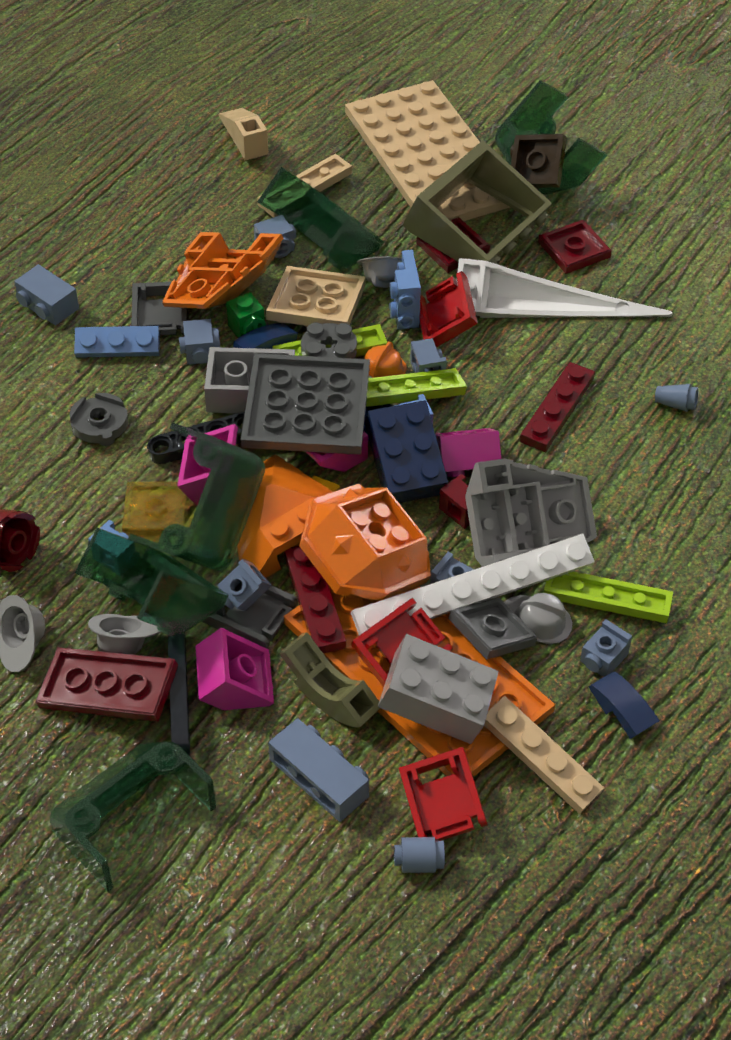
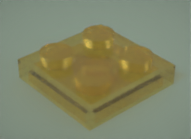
(152, 507)

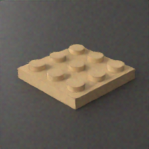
(315, 296)

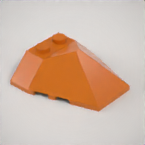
(219, 274)
(277, 514)

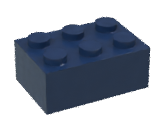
(406, 451)

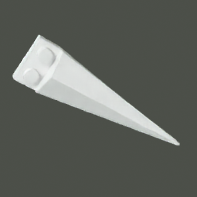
(514, 294)

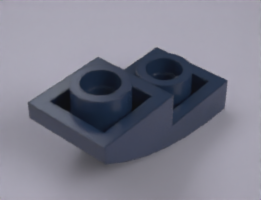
(266, 337)
(626, 703)

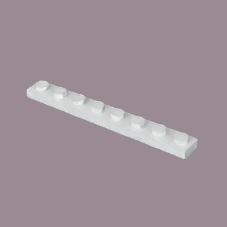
(484, 582)

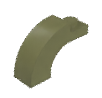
(326, 687)

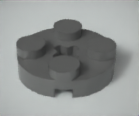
(338, 335)
(103, 430)

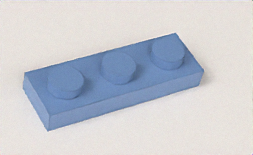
(117, 341)

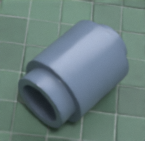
(419, 855)

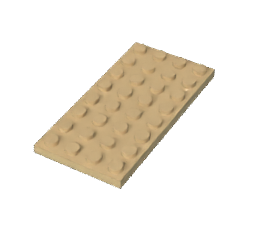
(417, 140)

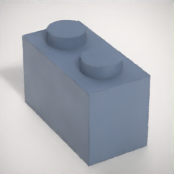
(46, 295)

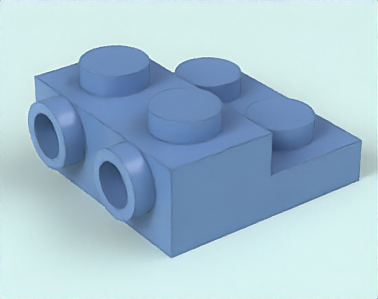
(406, 293)

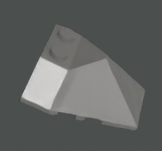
(524, 509)

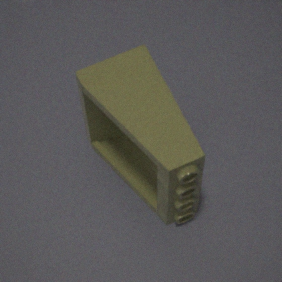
(496, 177)

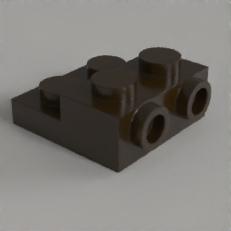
(539, 158)

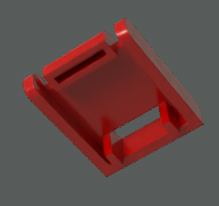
(449, 310)
(390, 632)
(445, 803)

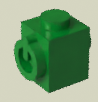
(244, 314)

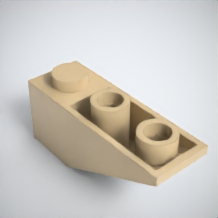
(247, 132)

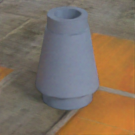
(678, 396)

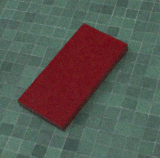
(107, 684)

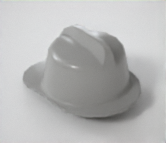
(380, 270)
(543, 616)
(20, 632)
(120, 633)

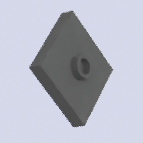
(492, 628)

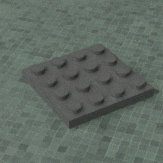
(306, 404)

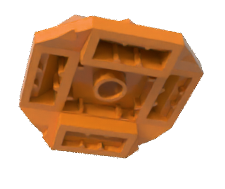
(365, 543)

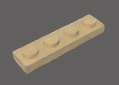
(322, 175)
(542, 755)

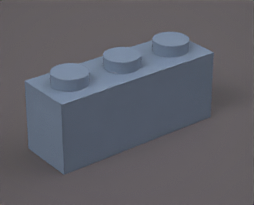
(319, 769)

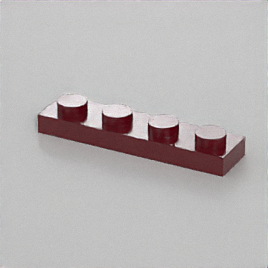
(557, 407)
(315, 602)

